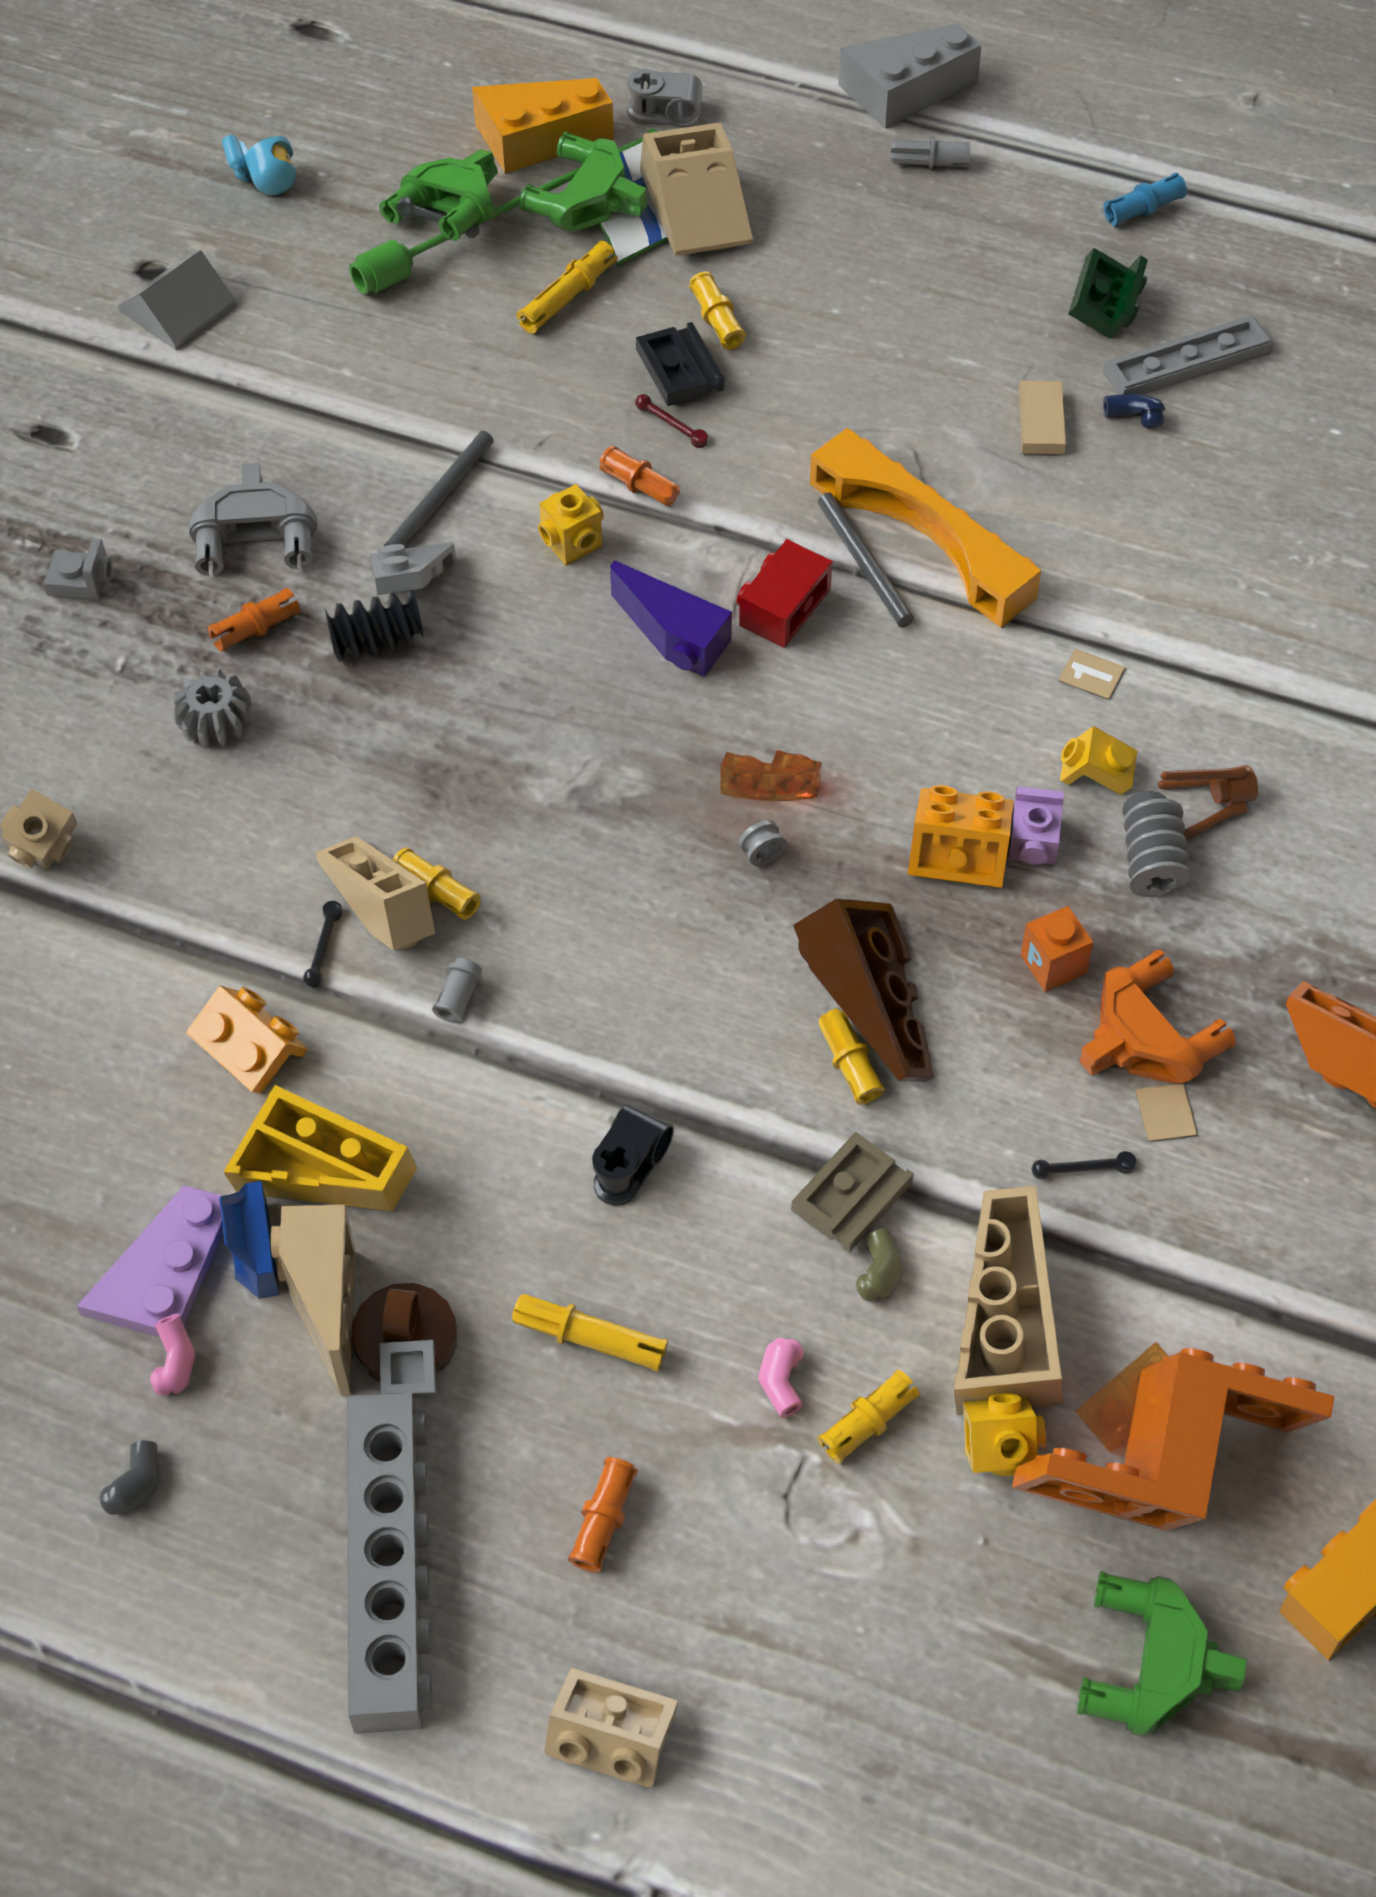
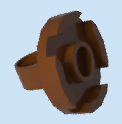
(400, 1315)

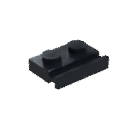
(679, 364)

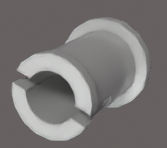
(462, 979)

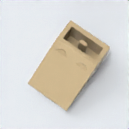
(695, 188)

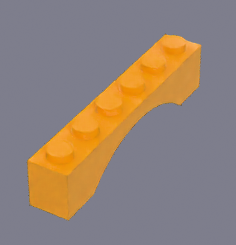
(862, 477)

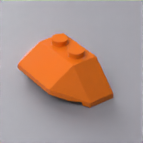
(1336, 1039)

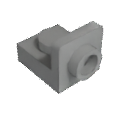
(79, 573)

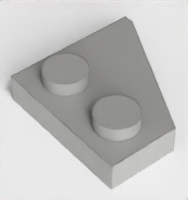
(411, 568)

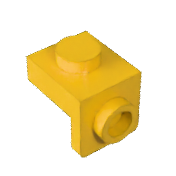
(1099, 758)

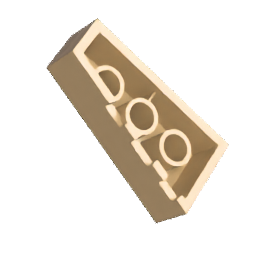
(1009, 1313)

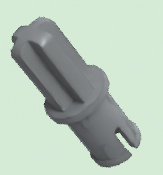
(931, 153)

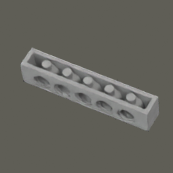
(376, 1699)

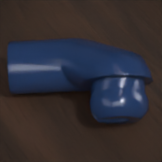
(1135, 404)

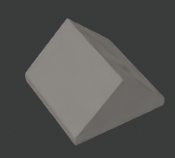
(180, 301)

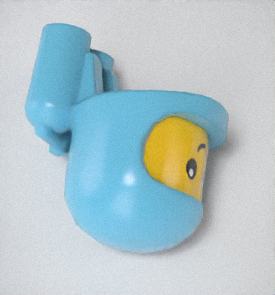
(265, 163)

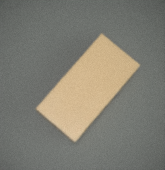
(1041, 417)

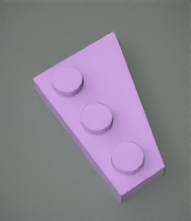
(161, 1267)

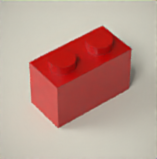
(784, 592)

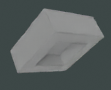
(408, 1368)

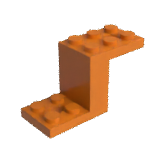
(1174, 1440)

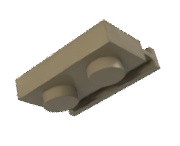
(852, 1192)

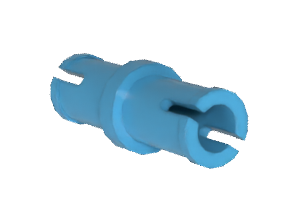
(1145, 199)

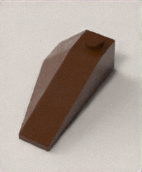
(860, 961)

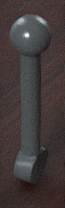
(406, 207)

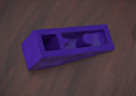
(677, 623)

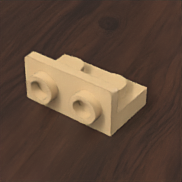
(609, 1727)

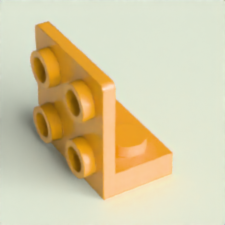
(961, 836)

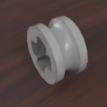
(763, 843)

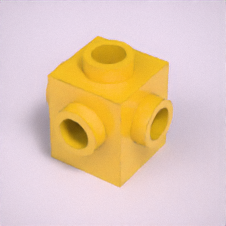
(571, 524)
(1001, 1433)

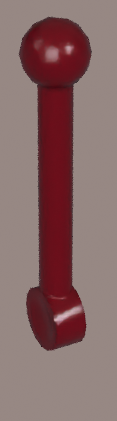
(698, 437)

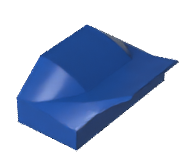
(249, 1239)

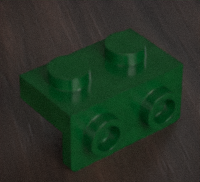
(1108, 292)

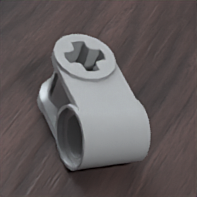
(668, 98)

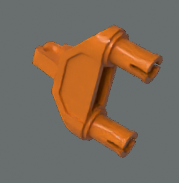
(1140, 1037)

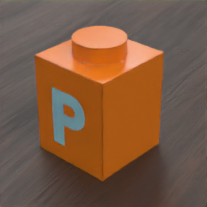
(1056, 948)

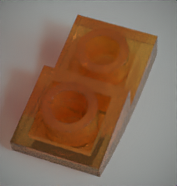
(785, 779)
(1112, 1407)

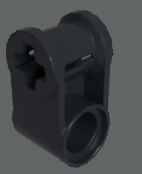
(629, 1154)

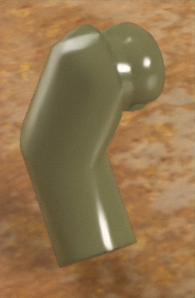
(885, 1269)

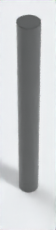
(441, 489)
(865, 560)

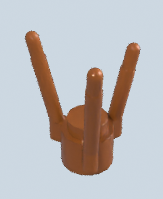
(1227, 786)

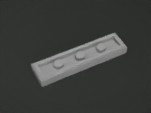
(1188, 357)

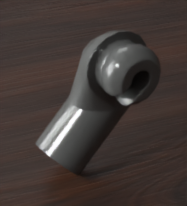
(136, 1484)

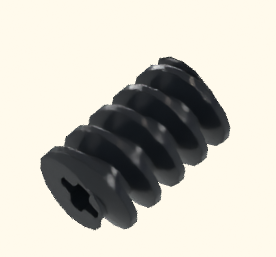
(374, 625)

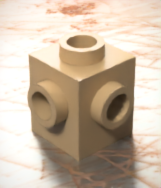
(39, 816)

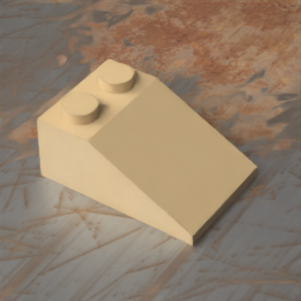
(319, 1266)

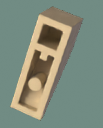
(380, 892)

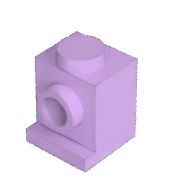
(1036, 826)

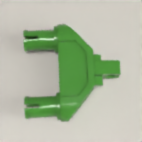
(450, 187)
(593, 192)
(1174, 1657)

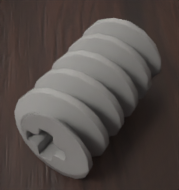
(1155, 844)

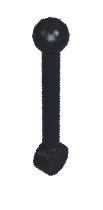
(332, 912)
(1123, 1163)

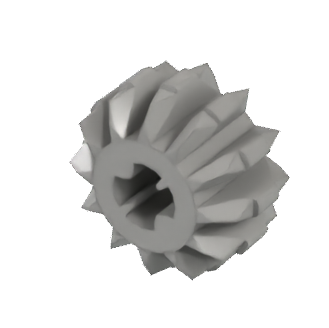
(212, 708)

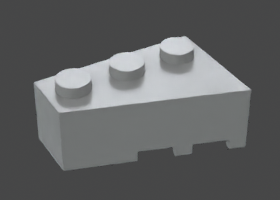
(909, 71)

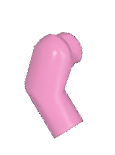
(179, 1358)
(774, 1373)

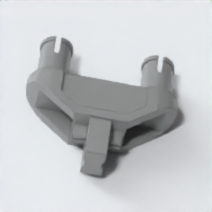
(251, 514)

